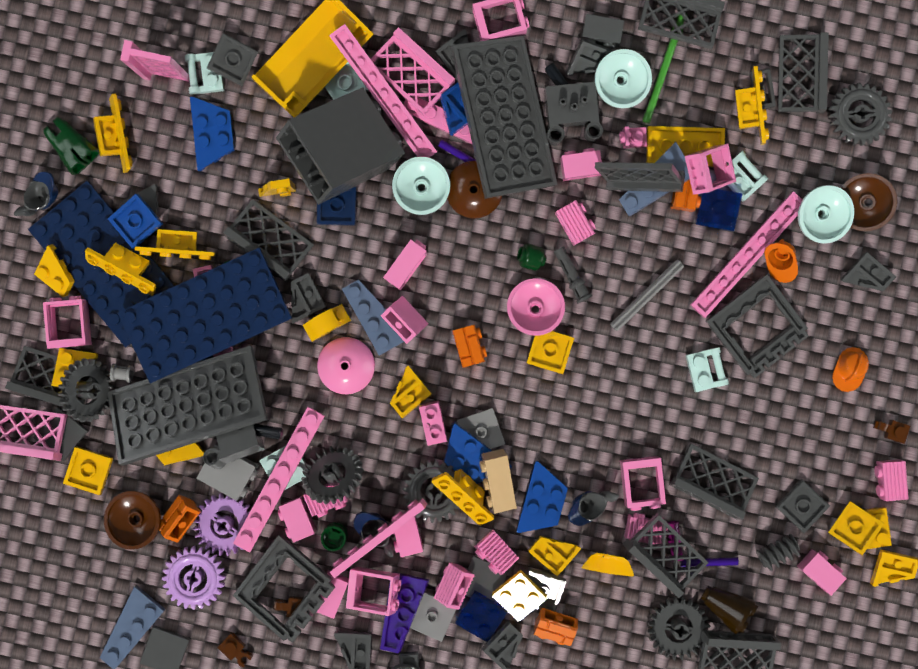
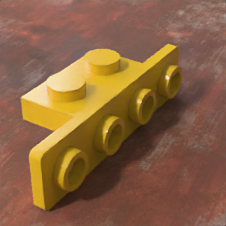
(750, 106)
(111, 134)
(176, 242)
(123, 264)
(464, 494)

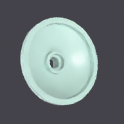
(635, 75)
(417, 172)
(835, 218)

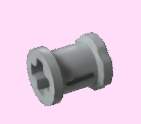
(121, 373)

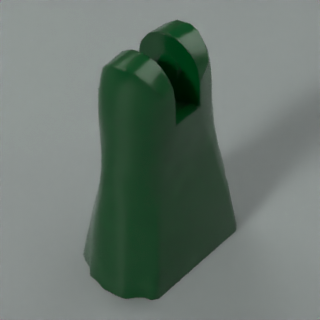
(71, 146)

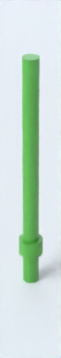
(662, 74)

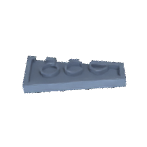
(636, 200)
(369, 314)
(135, 620)

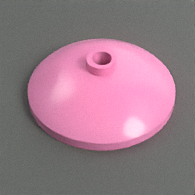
(537, 294)
(359, 361)

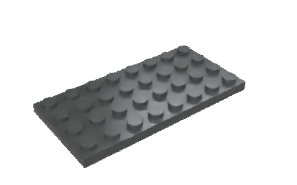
(503, 116)
(187, 406)

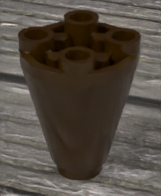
(729, 607)

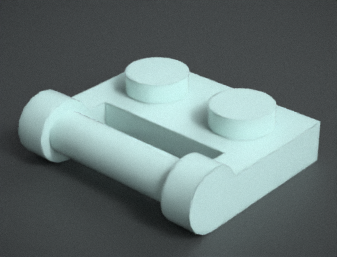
(211, 81)
(743, 182)
(700, 370)

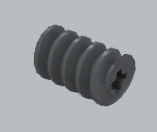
(778, 552)

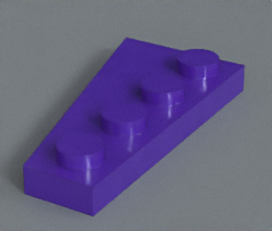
(398, 624)

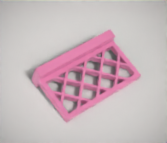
(150, 63)
(425, 63)
(28, 449)

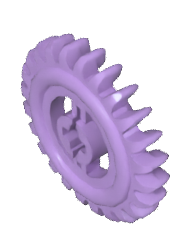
(210, 513)
(198, 560)

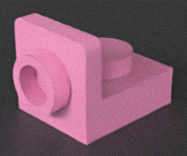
(633, 137)

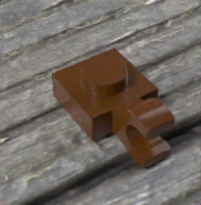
(894, 430)
(288, 606)

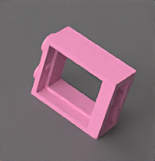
(481, 25)
(699, 169)
(406, 264)
(51, 327)
(431, 413)
(654, 461)
(355, 589)

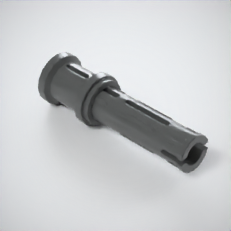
(576, 283)

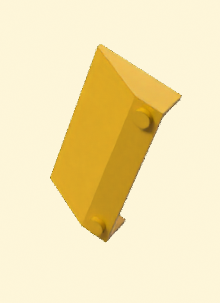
(309, 57)

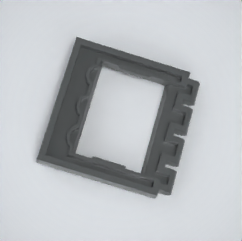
(743, 303)
(264, 571)

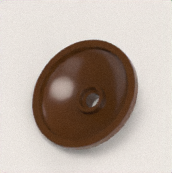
(460, 197)
(883, 199)
(121, 520)

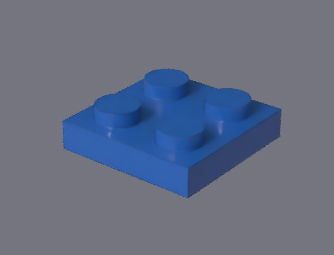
(135, 221)

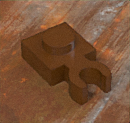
(233, 647)

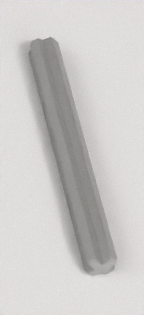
(647, 295)

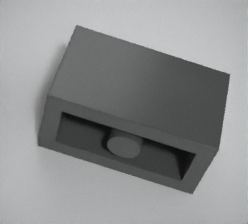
(602, 30)

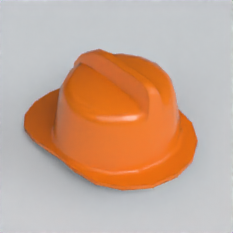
(781, 261)
(850, 369)

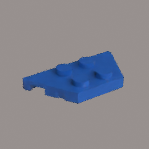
(453, 109)
(211, 132)
(465, 453)
(542, 500)

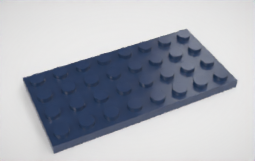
(83, 223)
(205, 315)

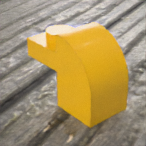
(326, 322)

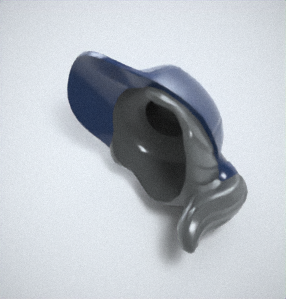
(39, 195)
(589, 506)
(367, 524)

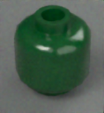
(531, 257)

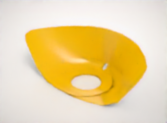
(608, 564)

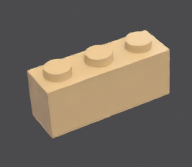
(498, 481)

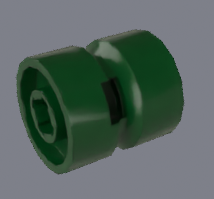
(334, 536)

